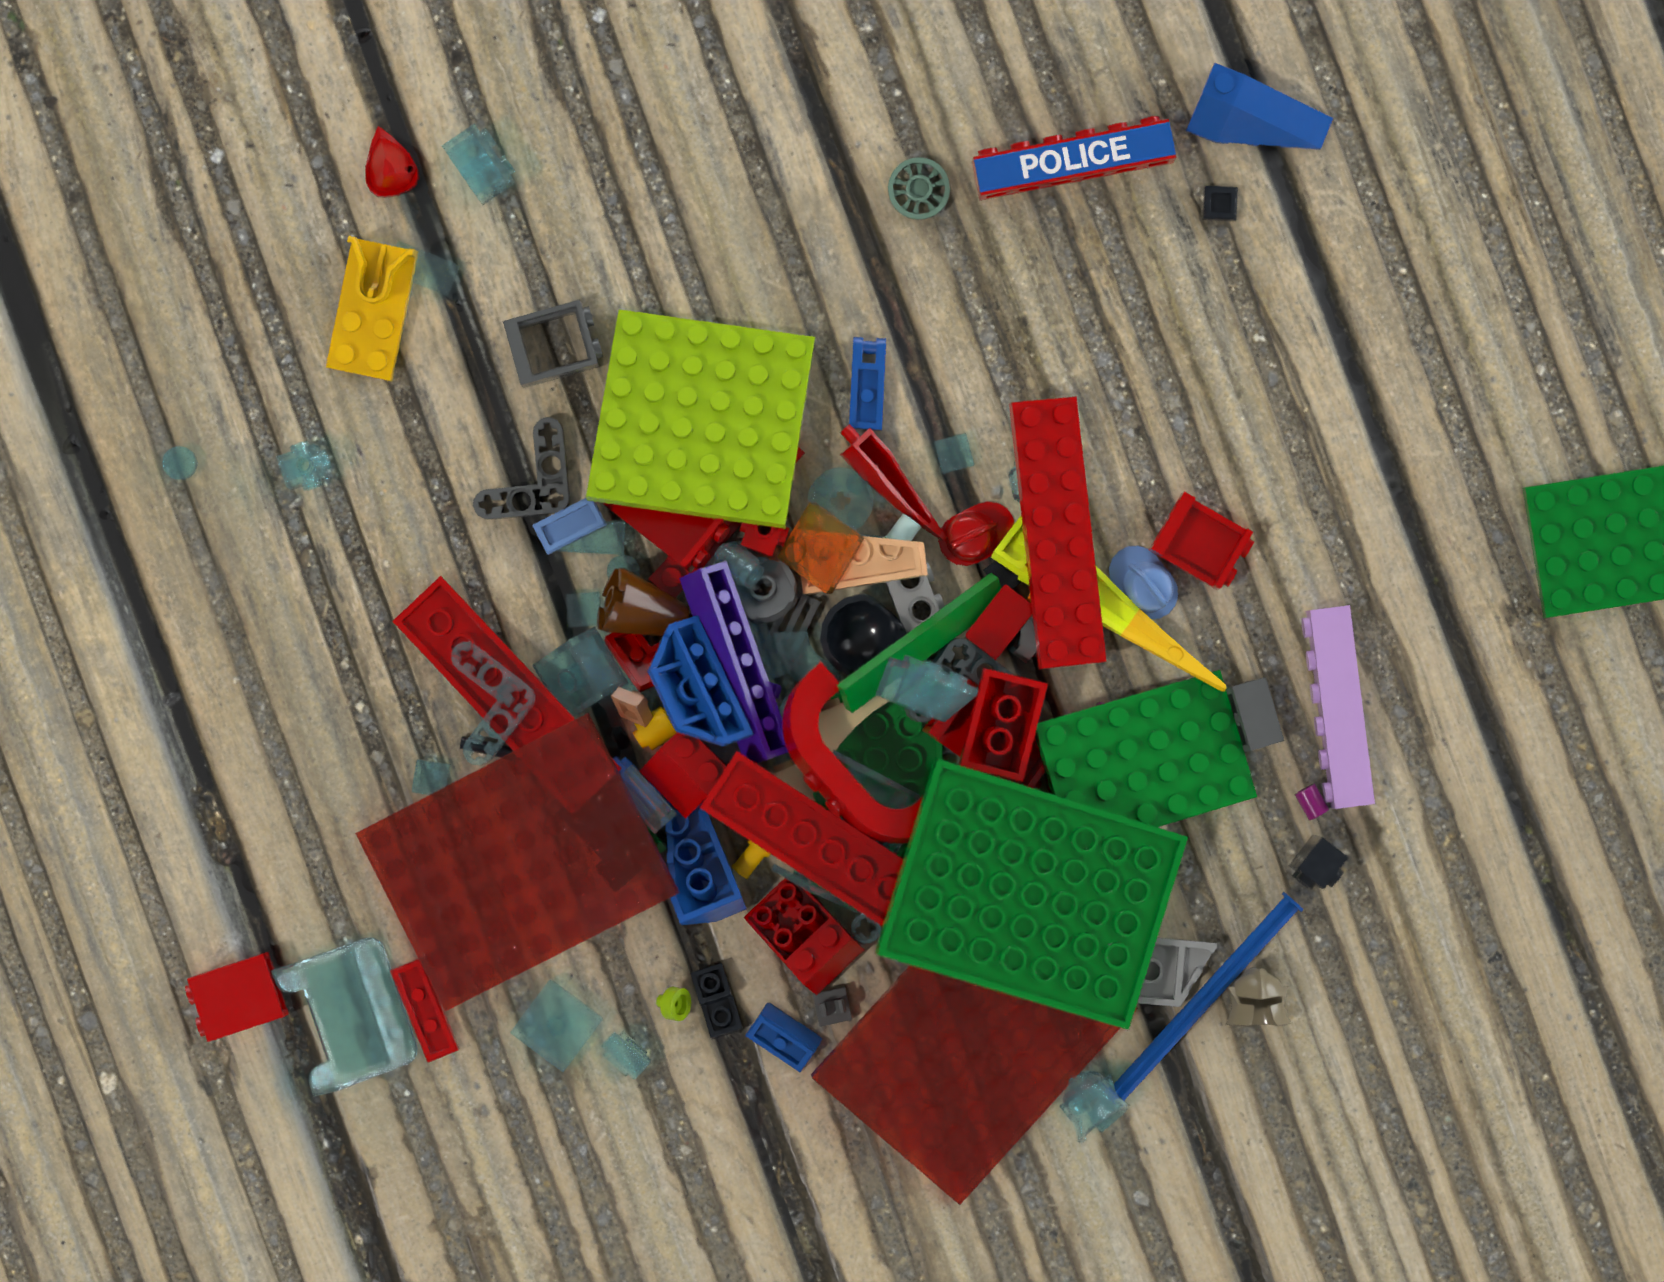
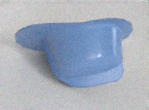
(1144, 581)

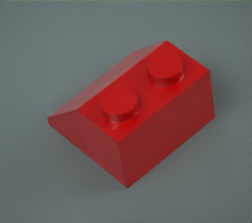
(684, 771)

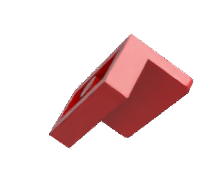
(1000, 622)

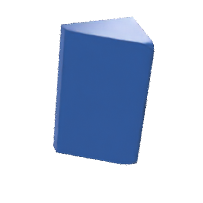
(784, 1037)

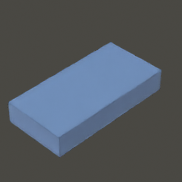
(569, 525)

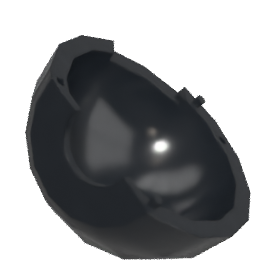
(858, 632)

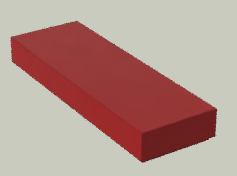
(424, 1011)

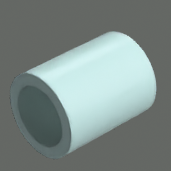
(904, 529)

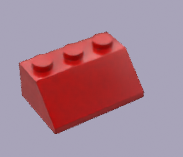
(1003, 724)

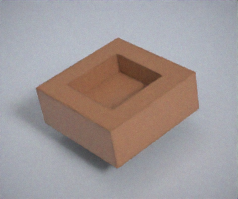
(632, 706)

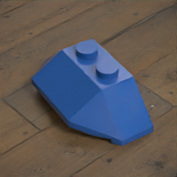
(696, 686)

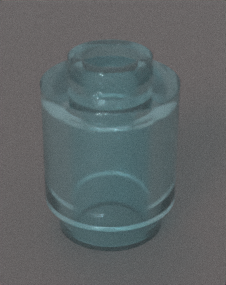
(742, 564)
(625, 1054)

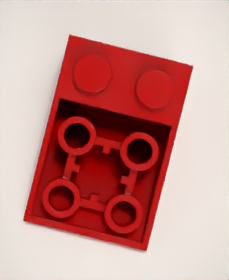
(803, 935)

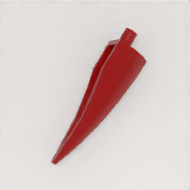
(880, 469)

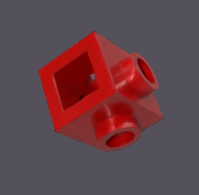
(763, 543)

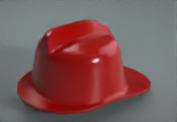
(975, 533)

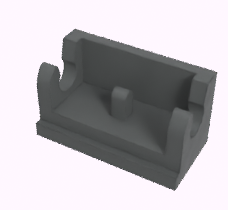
(1255, 714)

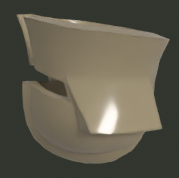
(1257, 1000)

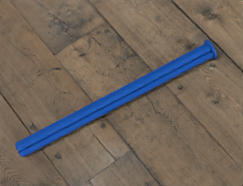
(1206, 996)

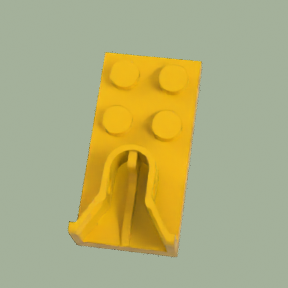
(372, 309)

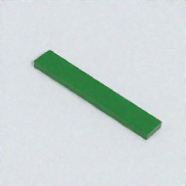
(921, 641)

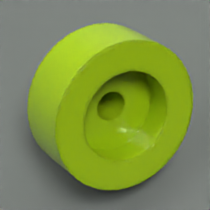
(674, 1003)

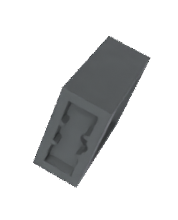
(519, 352)

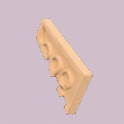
(880, 562)

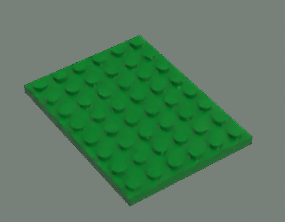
(1031, 894)

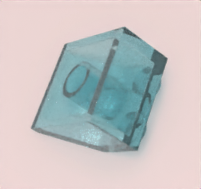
(581, 672)

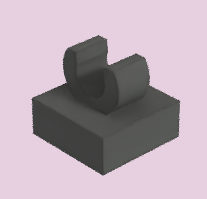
(832, 1006)

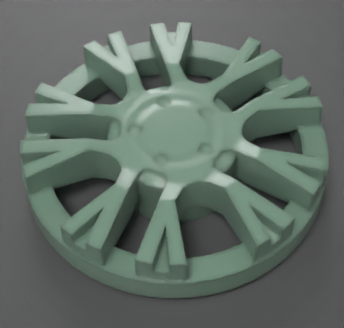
(918, 188)

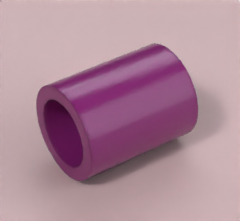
(1311, 802)

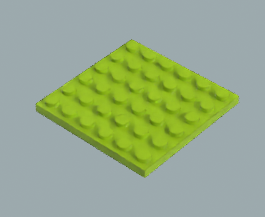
(701, 419)

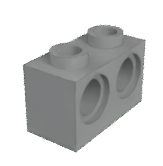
(905, 598)

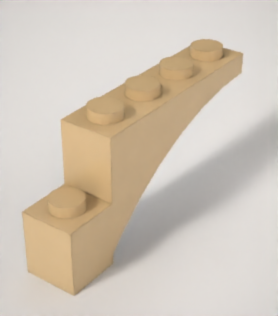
(834, 726)

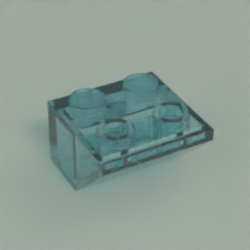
(925, 688)

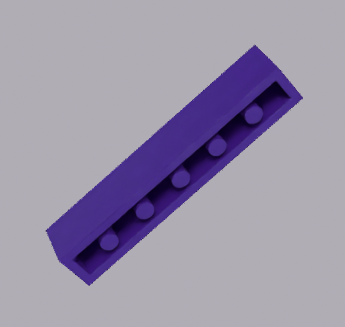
(717, 603)

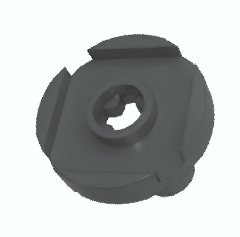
(780, 598)

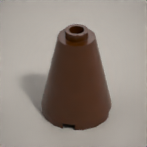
(637, 606)

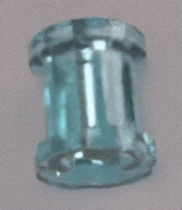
(860, 936)

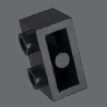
(1318, 863)

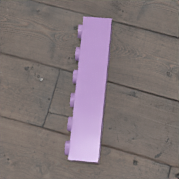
(1339, 707)

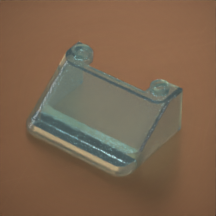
(354, 1013)

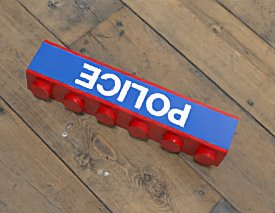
(1073, 159)

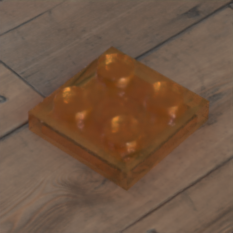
(820, 547)

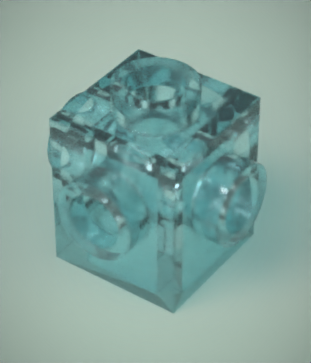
(292, 465)

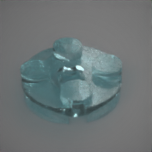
(853, 486)

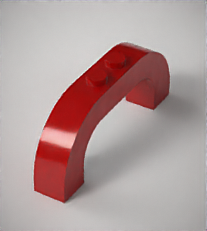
(827, 774)

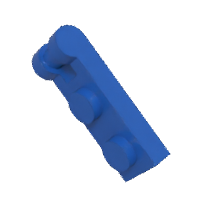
(867, 385)

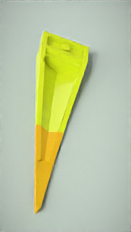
(1116, 611)

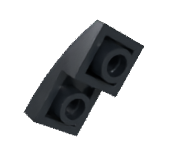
(716, 1001)

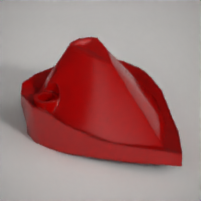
(388, 167)

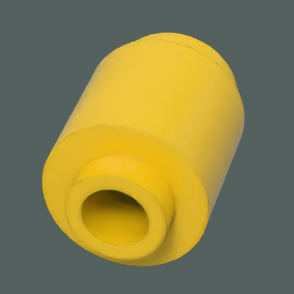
(656, 732)

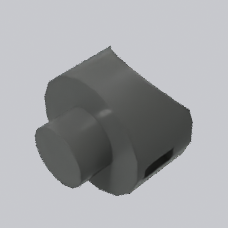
(1027, 642)

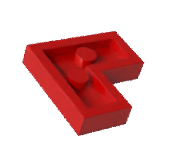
(633, 656)

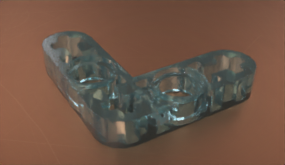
(502, 693)

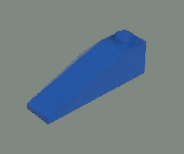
(1251, 113)
(700, 870)

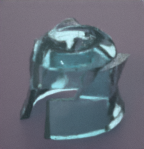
(1092, 1103)

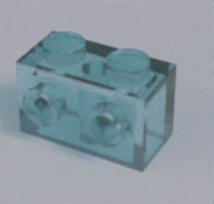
(478, 163)

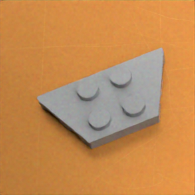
(1174, 970)

